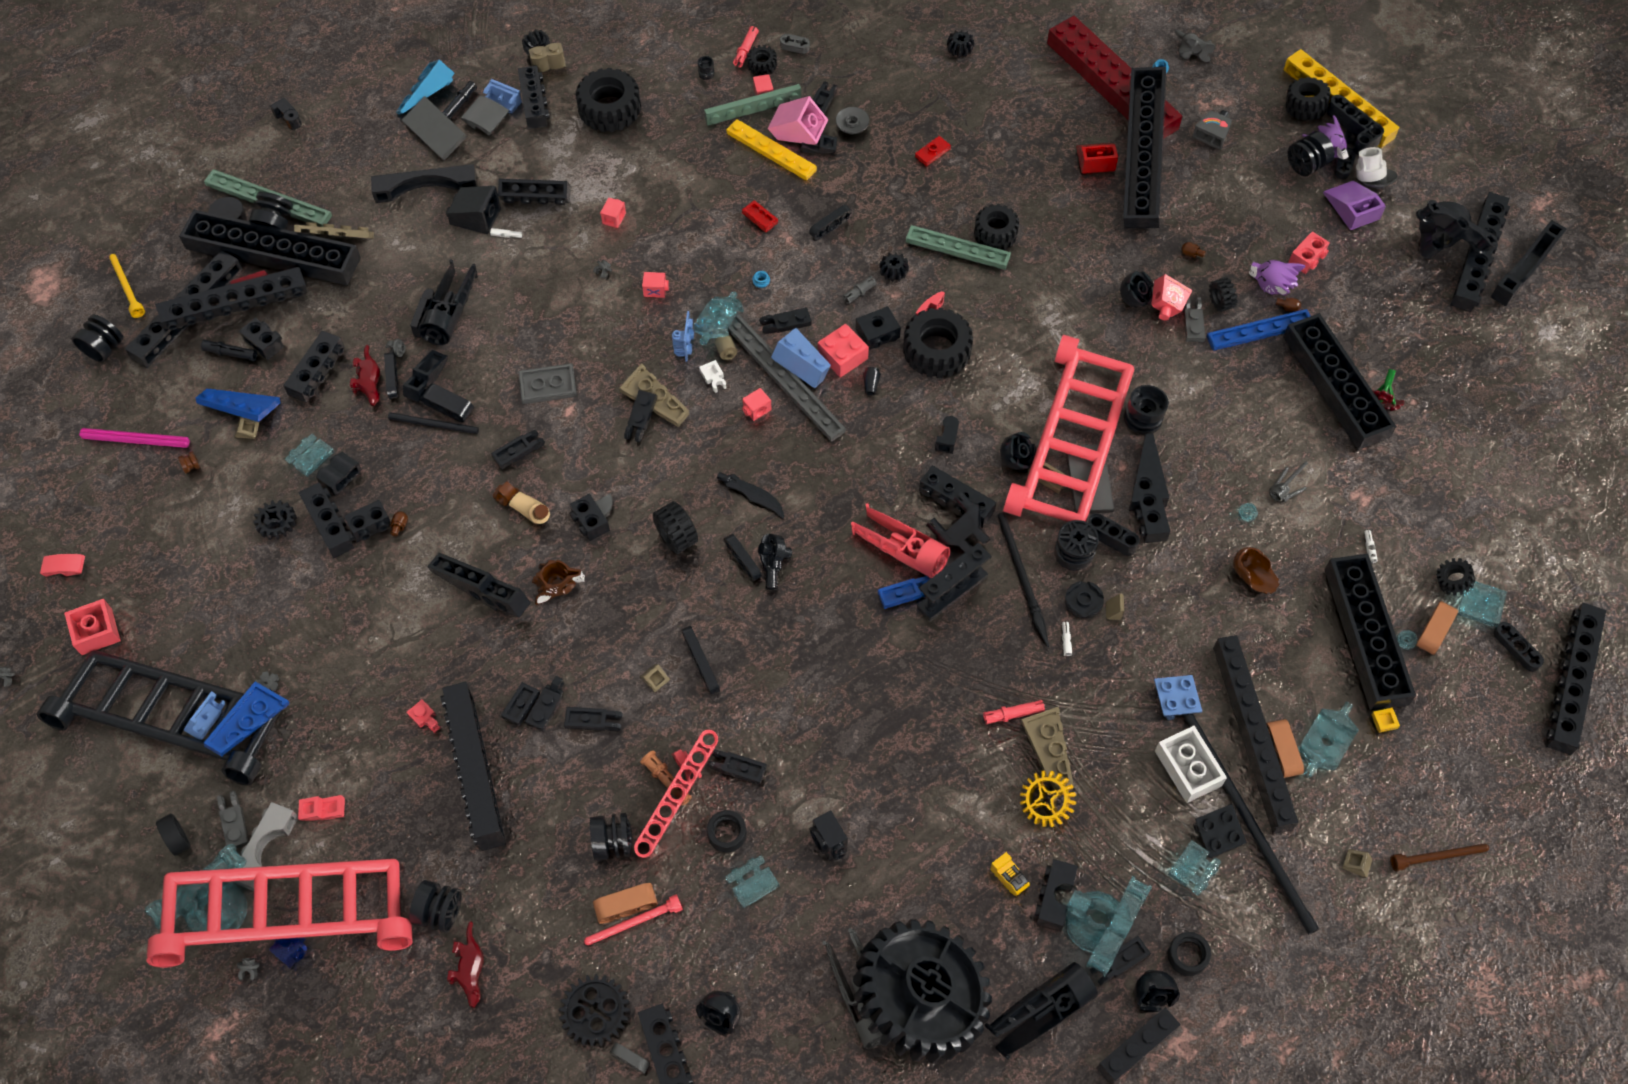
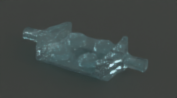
(717, 317)
(1331, 725)

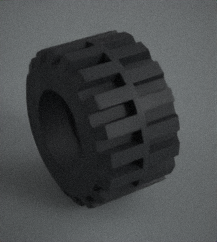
(1307, 107)
(1000, 217)
(675, 527)

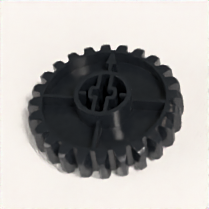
(922, 990)

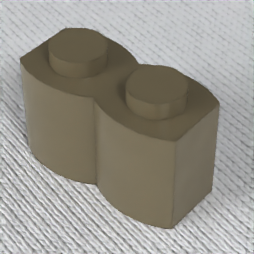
(547, 57)

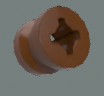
(189, 462)

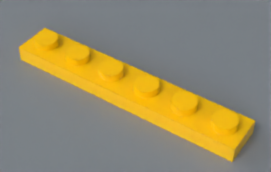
(771, 149)

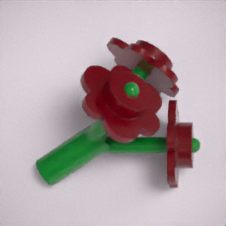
(1388, 399)

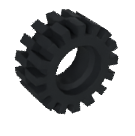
(762, 53)
(1223, 294)
(1455, 567)

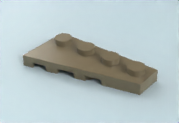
(329, 229)
(666, 405)
(1048, 743)

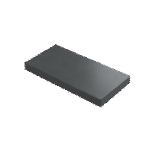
(434, 128)
(1080, 469)

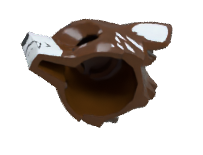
(555, 580)

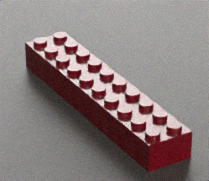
(1101, 67)

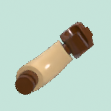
(526, 505)

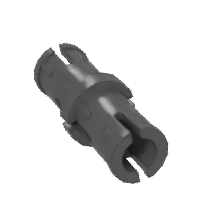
(859, 290)

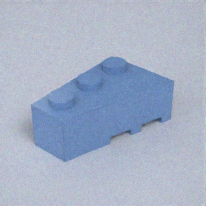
(801, 358)

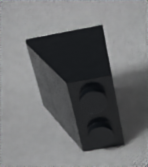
(474, 208)

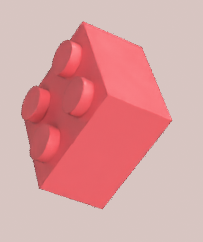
(843, 350)
(92, 627)

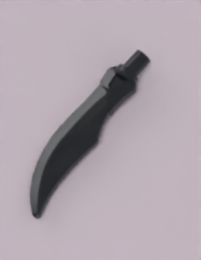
(752, 492)

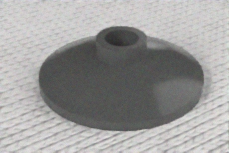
(852, 120)
(1389, 179)

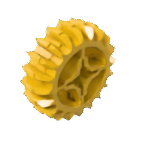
(1039, 782)

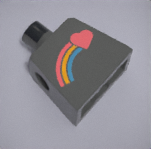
(1213, 129)

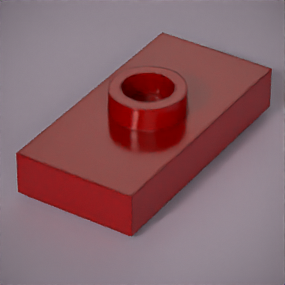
(932, 151)
(760, 216)

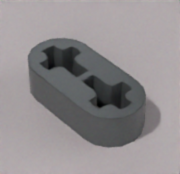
(795, 43)
(629, 1058)

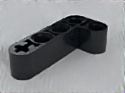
(1357, 122)

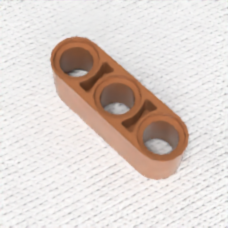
(1437, 627)
(1285, 748)
(625, 903)

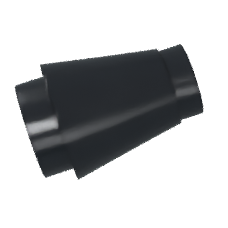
(871, 380)

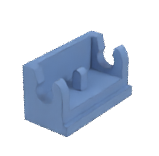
(503, 94)
(204, 717)

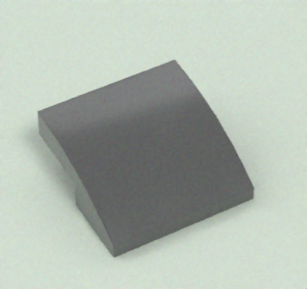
(485, 114)

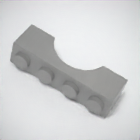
(275, 822)

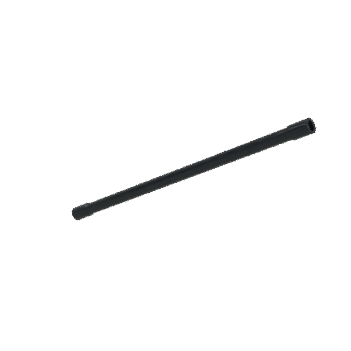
(1303, 914)

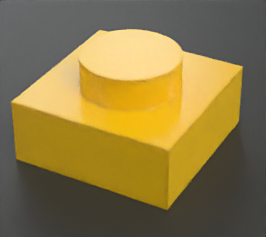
(1385, 720)

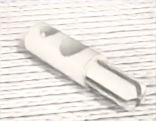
(505, 233)
(1370, 544)
(1066, 637)

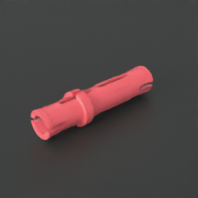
(743, 50)
(1005, 714)

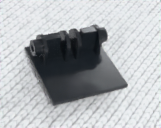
(1220, 830)

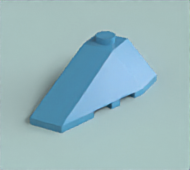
(432, 79)

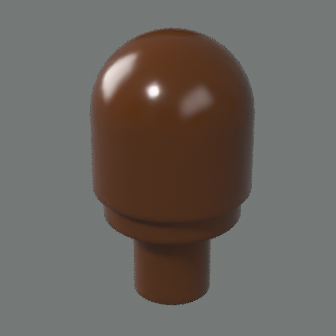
(1192, 250)
(1289, 304)
(398, 522)

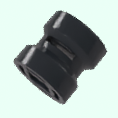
(705, 67)

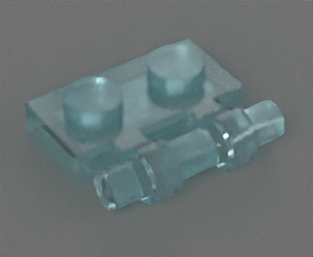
(312, 457)
(1189, 863)
(754, 887)

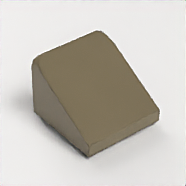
(246, 428)
(1115, 607)
(655, 677)
(1358, 862)

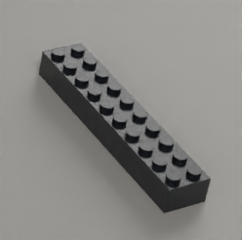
(1145, 148)
(270, 246)

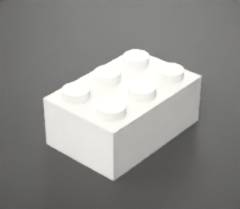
(1190, 764)

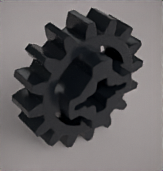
(275, 519)

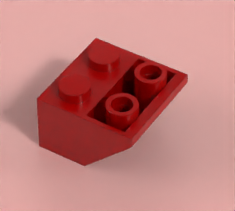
(1097, 157)

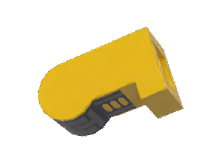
(1009, 874)

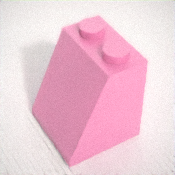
(798, 122)

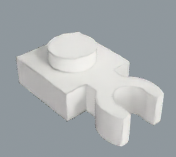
(713, 374)

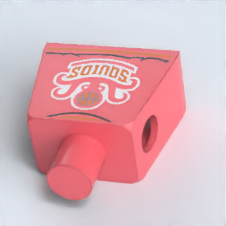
(1169, 296)

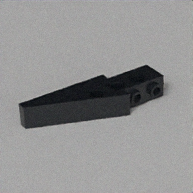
(1150, 477)
(480, 585)

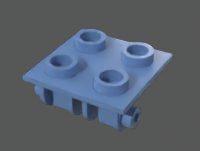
(682, 339)
(1177, 696)

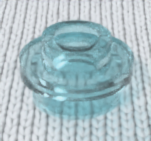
(1248, 507)
(1407, 634)

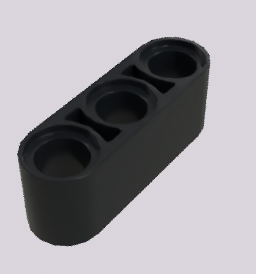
(447, 403)
(1122, 534)

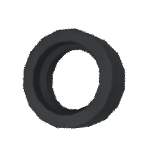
(722, 816)
(173, 834)
(1197, 939)

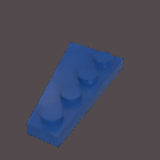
(241, 404)
(248, 715)

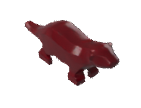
(368, 377)
(468, 967)

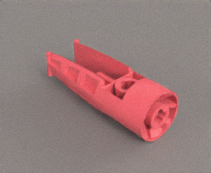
(905, 544)

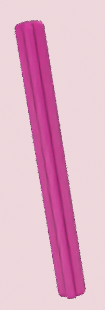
(133, 437)

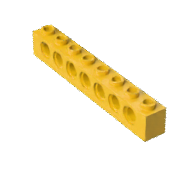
(1302, 66)

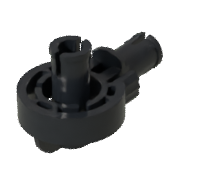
(772, 557)

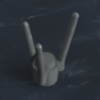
(1280, 492)

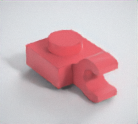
(422, 715)
(680, 757)

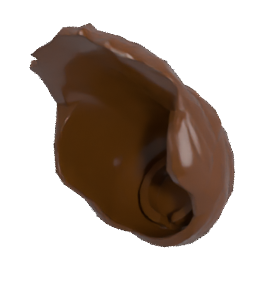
(1255, 570)

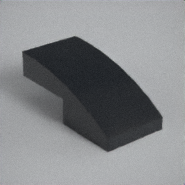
(825, 145)

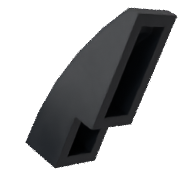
(424, 374)

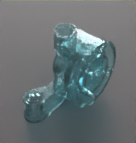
(193, 897)
(1095, 937)

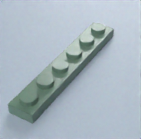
(752, 104)
(958, 247)

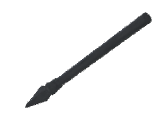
(1033, 605)

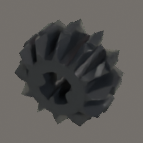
(535, 39)
(960, 43)
(894, 267)

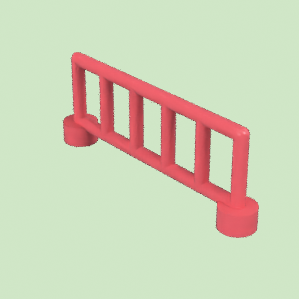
(1069, 355)
(393, 932)

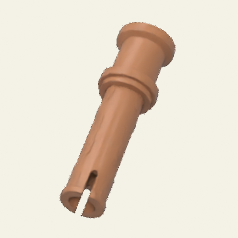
(660, 771)

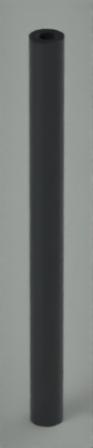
(433, 423)

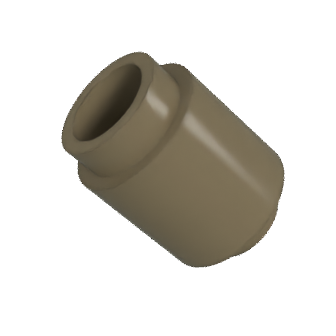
(725, 347)

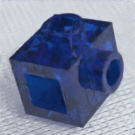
(289, 950)

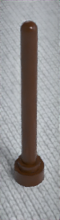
(1401, 862)

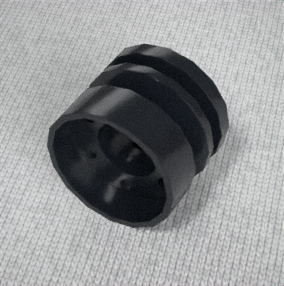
(1310, 153)
(271, 210)
(97, 338)
(1146, 409)
(1076, 545)
(610, 836)
(435, 906)

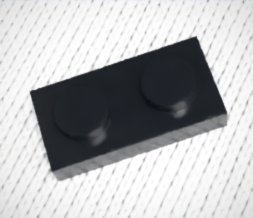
(520, 704)

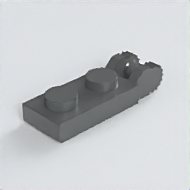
(1194, 321)
(233, 821)

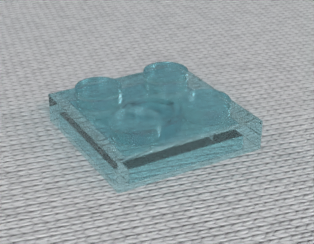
(1483, 604)

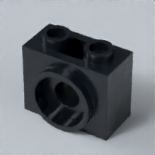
(878, 328)
(829, 836)

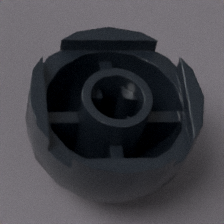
(1137, 289)
(1017, 451)
(1156, 990)
(720, 1011)

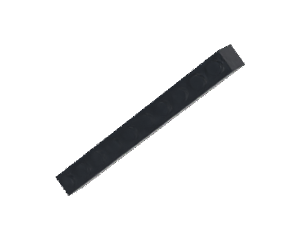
(1255, 735)

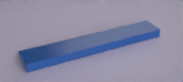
(1254, 330)

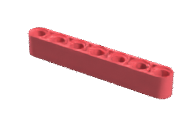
(684, 786)

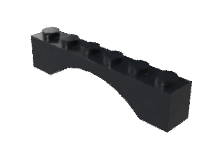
(391, 186)
(1533, 258)

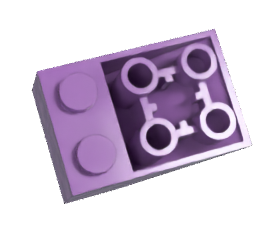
(1355, 204)

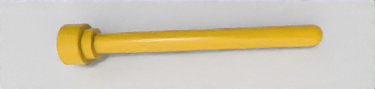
(135, 308)

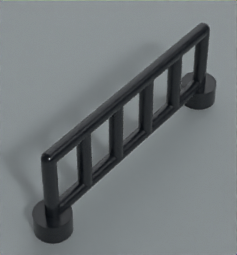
(60, 711)

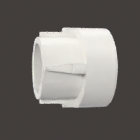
(1371, 165)

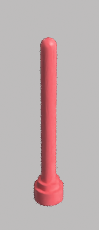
(671, 905)

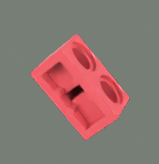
(1310, 252)

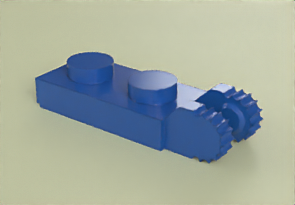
(902, 592)

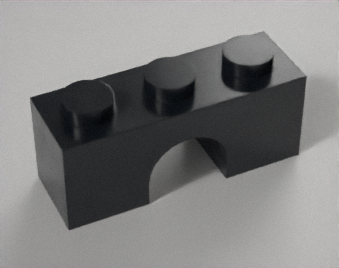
(1051, 912)

